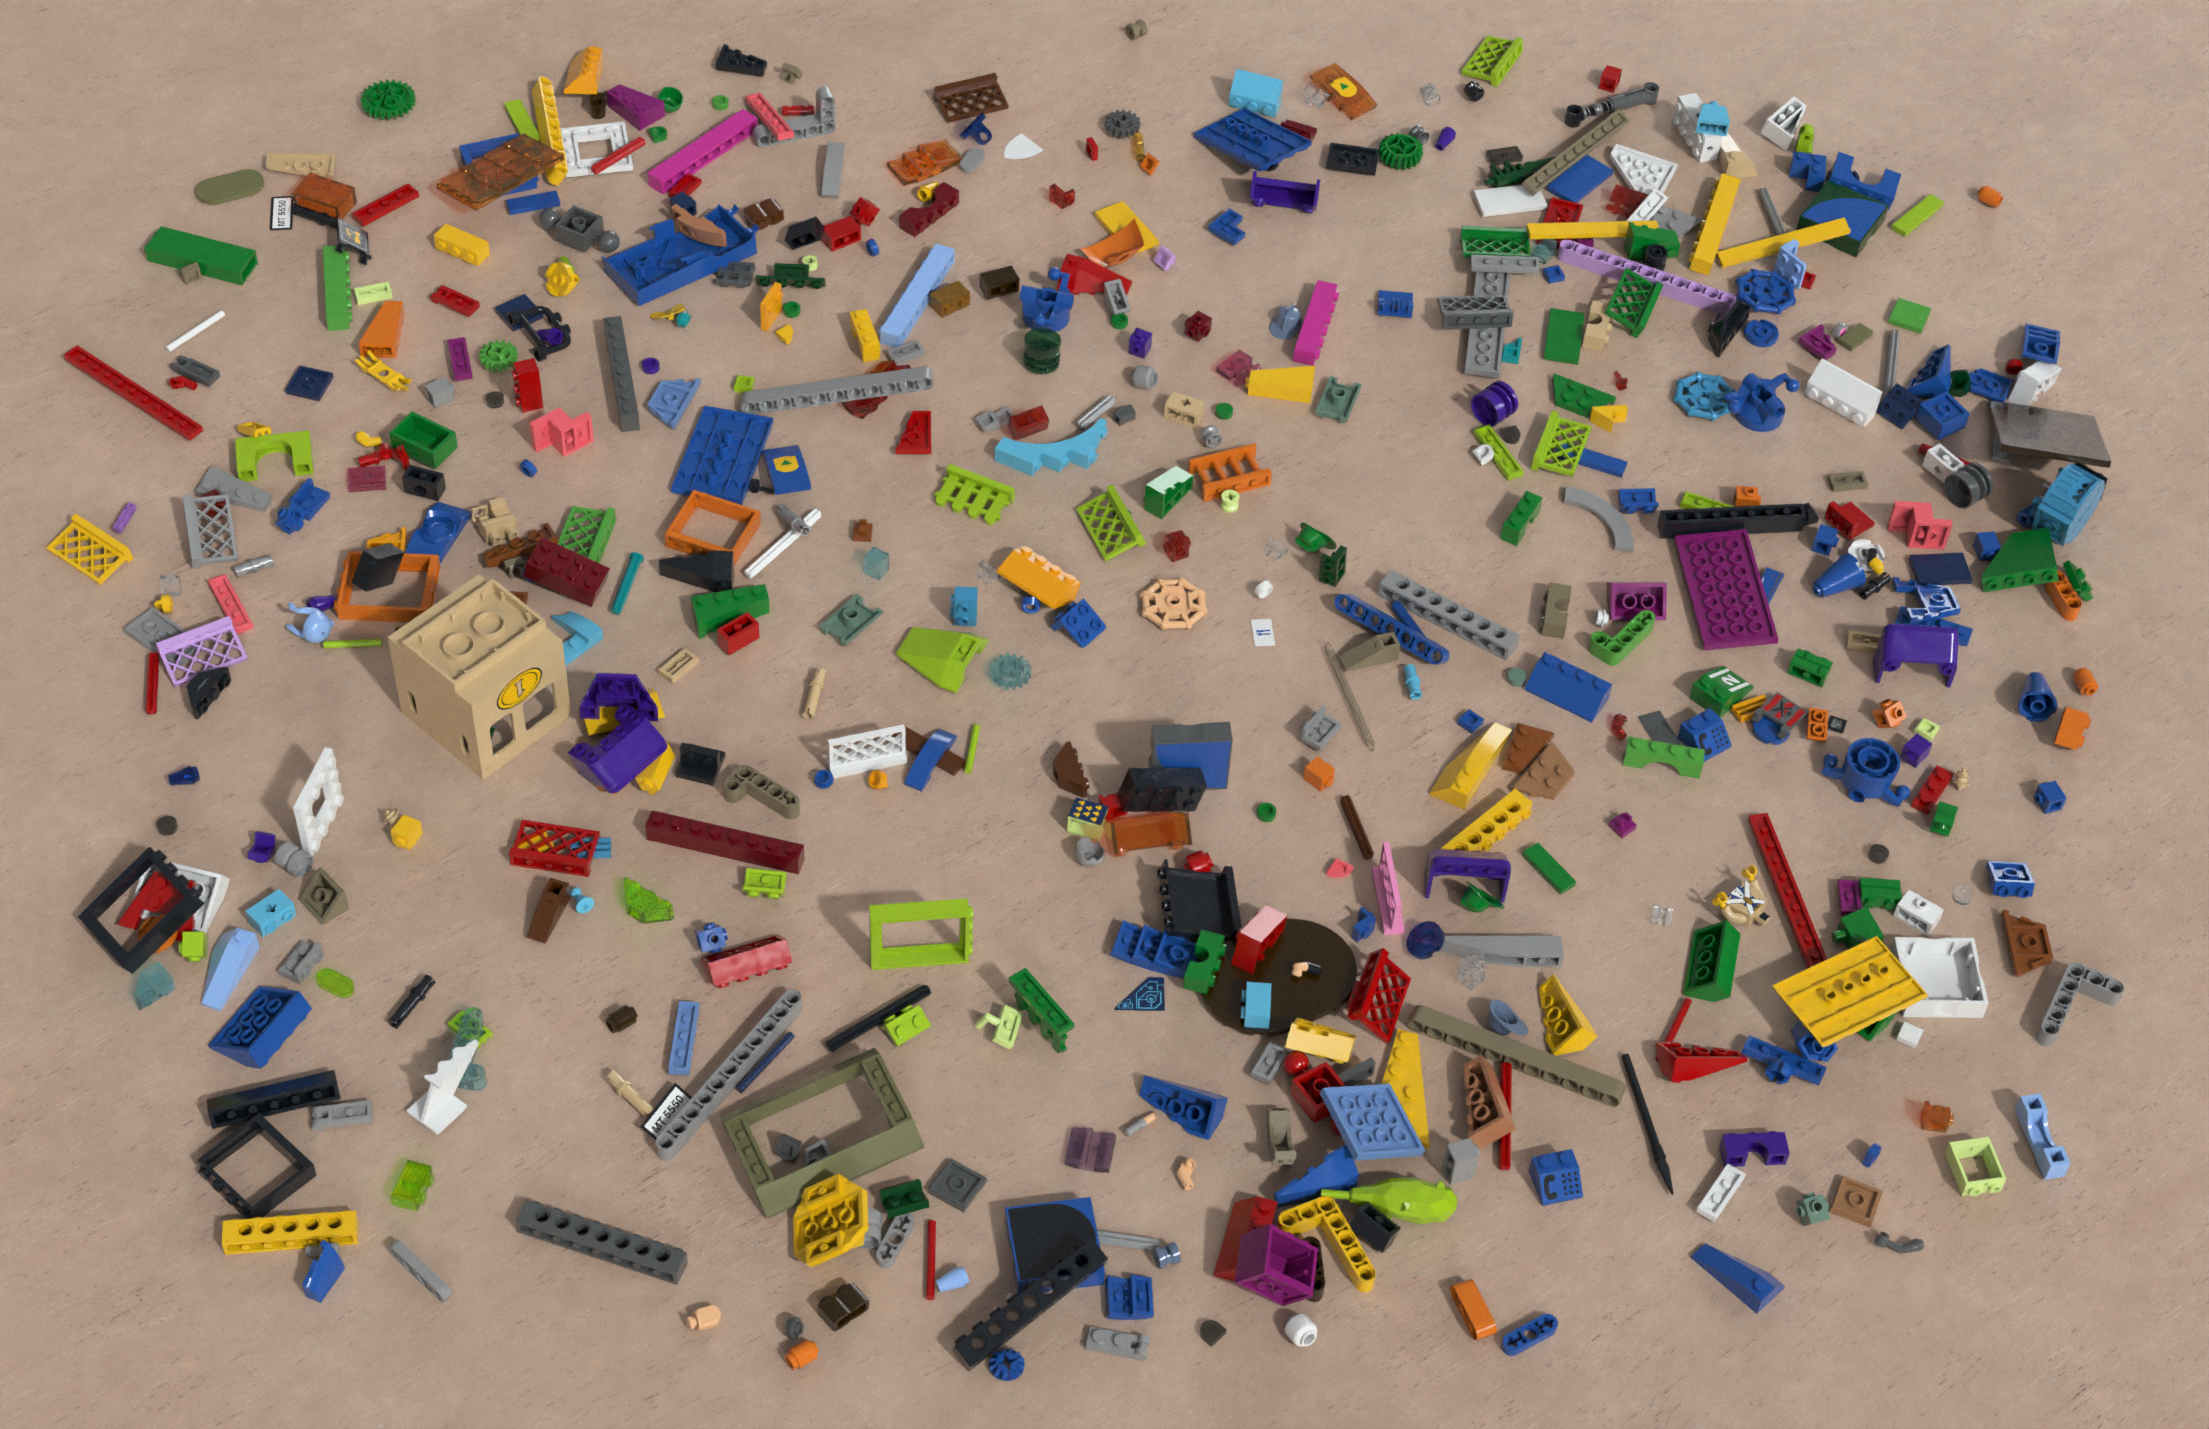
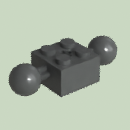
(579, 229)

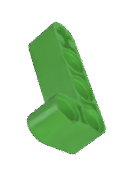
(1615, 649)

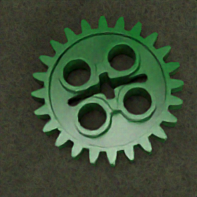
(388, 99)

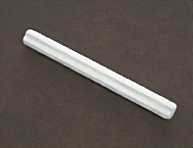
(779, 546)

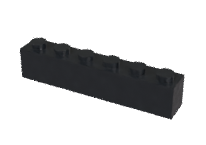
(273, 1099)

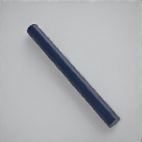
(765, 1062)

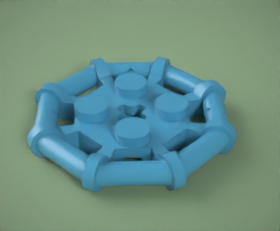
(1694, 401)

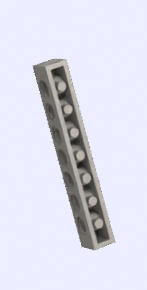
(1449, 615)

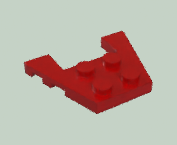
(157, 897)

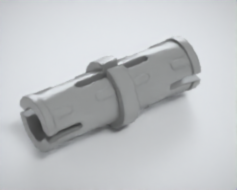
(253, 565)

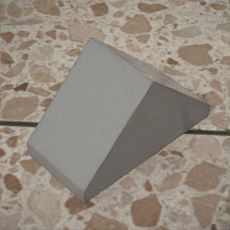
(1115, 297)

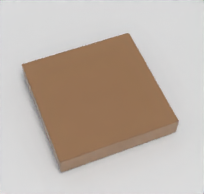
(1856, 1201)

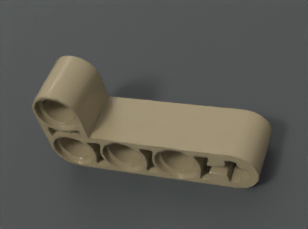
(760, 787)

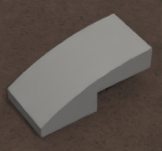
(992, 421)

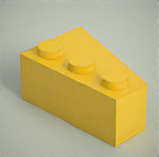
(1320, 1040)

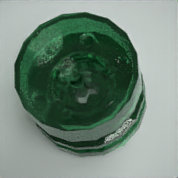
(1042, 351)

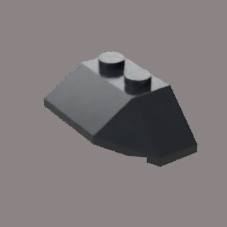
(1727, 325)

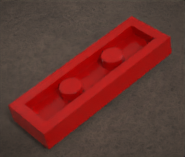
(1932, 790)

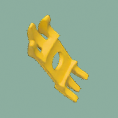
(377, 366)

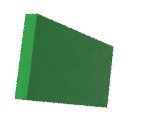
(1564, 336)

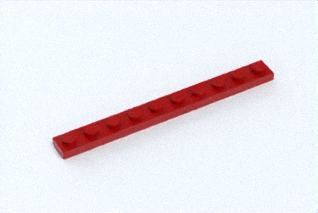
(133, 393)
(1787, 889)

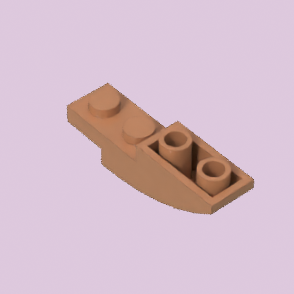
(698, 229)

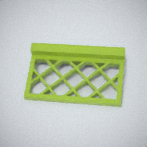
(1503, 62)
(1550, 432)
(1121, 513)

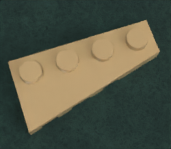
(303, 163)

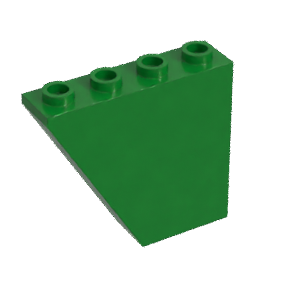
(2022, 561)

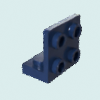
(1899, 406)

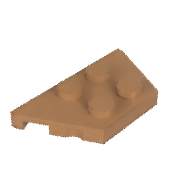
(1546, 775)

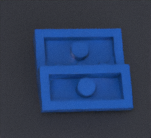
(1129, 1298)

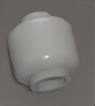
(1144, 377)

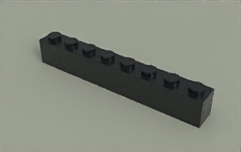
(1753, 518)

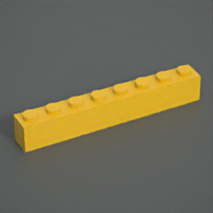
(1715, 223)

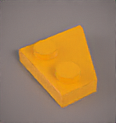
(397, 539)

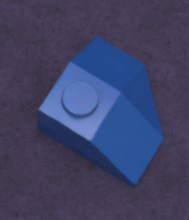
(1808, 1045)

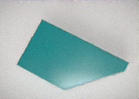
(1511, 352)

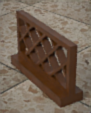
(967, 88)

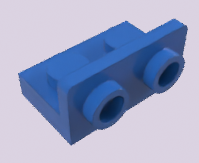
(310, 498)

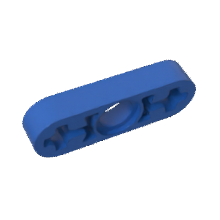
(1525, 1343)

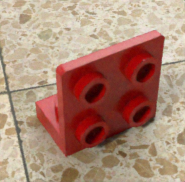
(1848, 519)

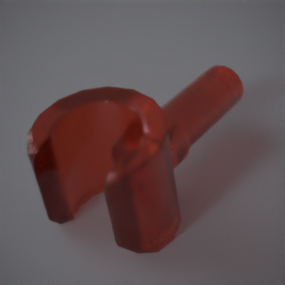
(1621, 383)

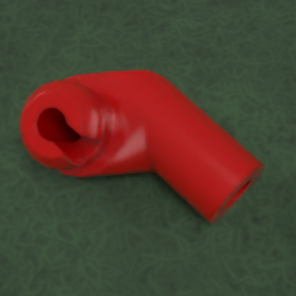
(182, 382)

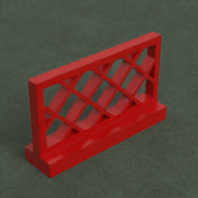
(551, 859)
(1369, 986)

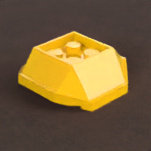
(829, 1220)

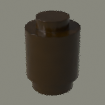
(621, 1019)

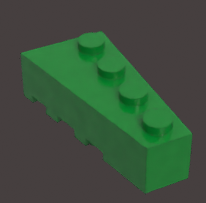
(722, 607)

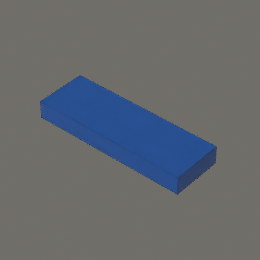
(533, 202)

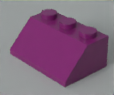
(1630, 598)

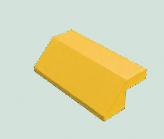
(607, 717)

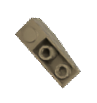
(1372, 652)

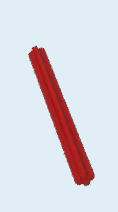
(1505, 1141)

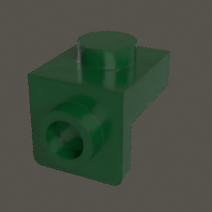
(1960, 383)

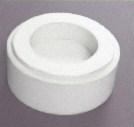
(1263, 589)

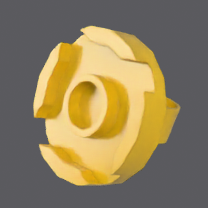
(561, 279)

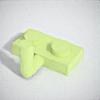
(1006, 1025)

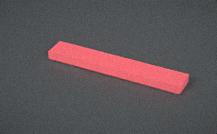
(769, 116)

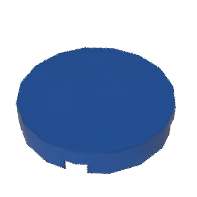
(1761, 333)
(1767, 731)

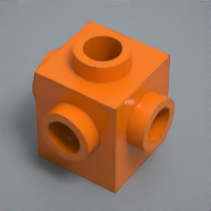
(1889, 714)

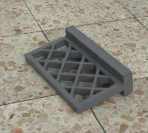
(1481, 317)

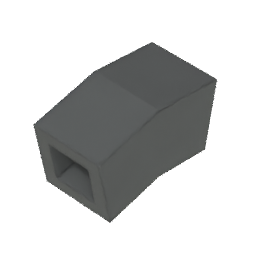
(1124, 415)

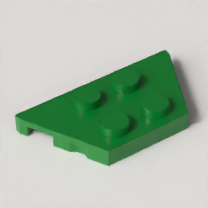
(1577, 396)

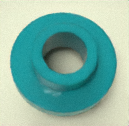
(683, 319)

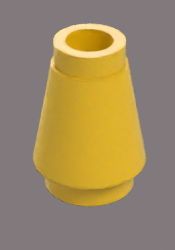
(925, 192)

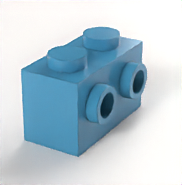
(964, 606)

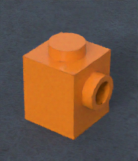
(1746, 496)
(1319, 774)

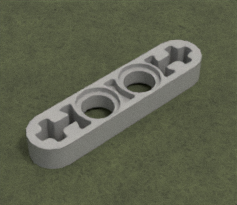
(419, 1270)

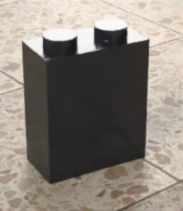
(377, 567)

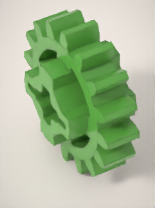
(498, 355)

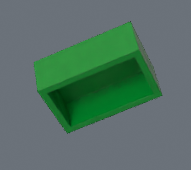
(424, 439)

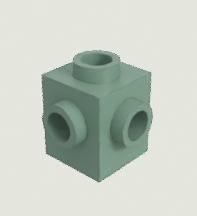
(1812, 1209)

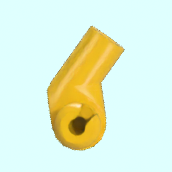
(367, 441)

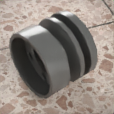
(1968, 485)

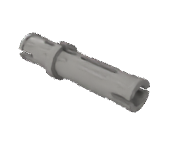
(795, 522)

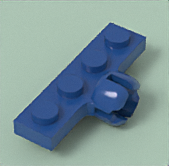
(1782, 1062)

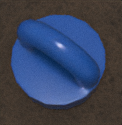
(1031, 601)

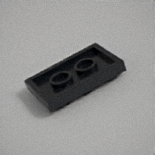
(1352, 159)

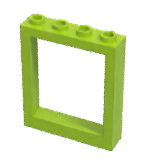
(920, 954)

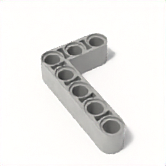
(806, 126)
(2082, 980)

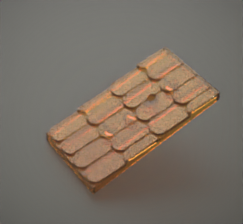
(499, 171)

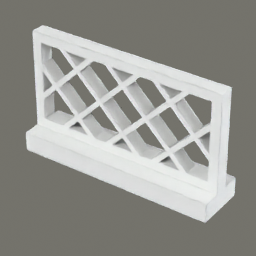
(869, 759)

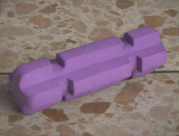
(124, 517)

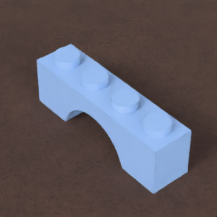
(2033, 1118)

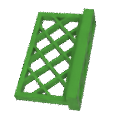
(598, 540)

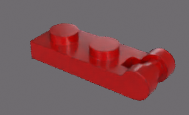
(455, 300)

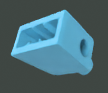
(1713, 120)

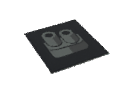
(1836, 724)

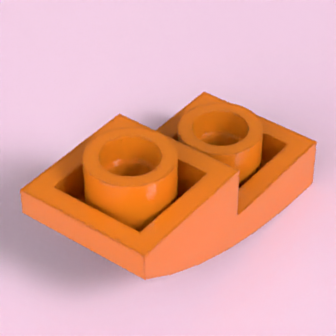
(1817, 724)

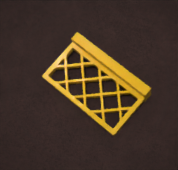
(97, 536)

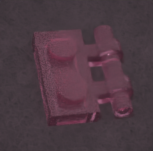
(1234, 365)

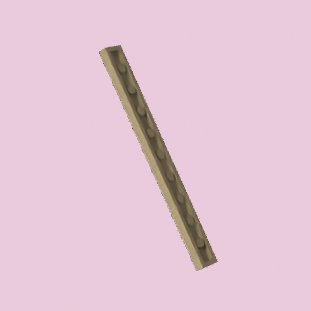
(1575, 152)

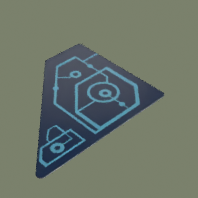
(1146, 997)

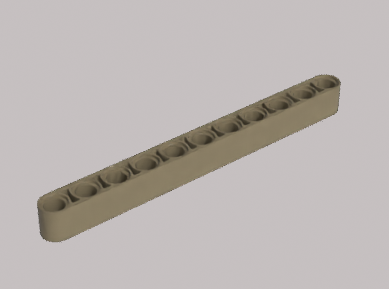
(1521, 1056)

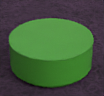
(720, 102)

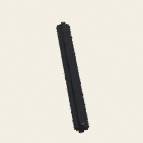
(877, 1018)

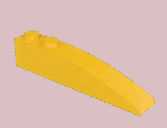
(1468, 769)

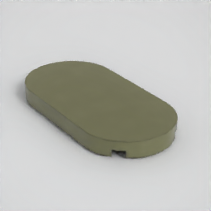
(229, 186)

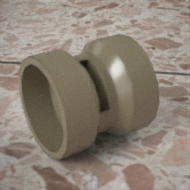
(1137, 29)

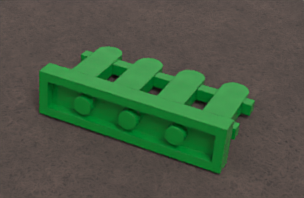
(1041, 1009)

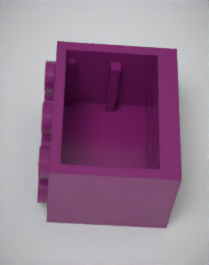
(1276, 1265)

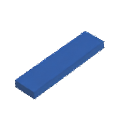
(1598, 461)

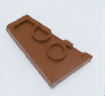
(1524, 746)

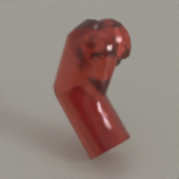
(1616, 726)

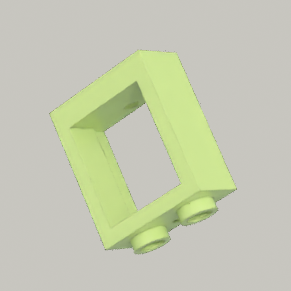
(1973, 1148)

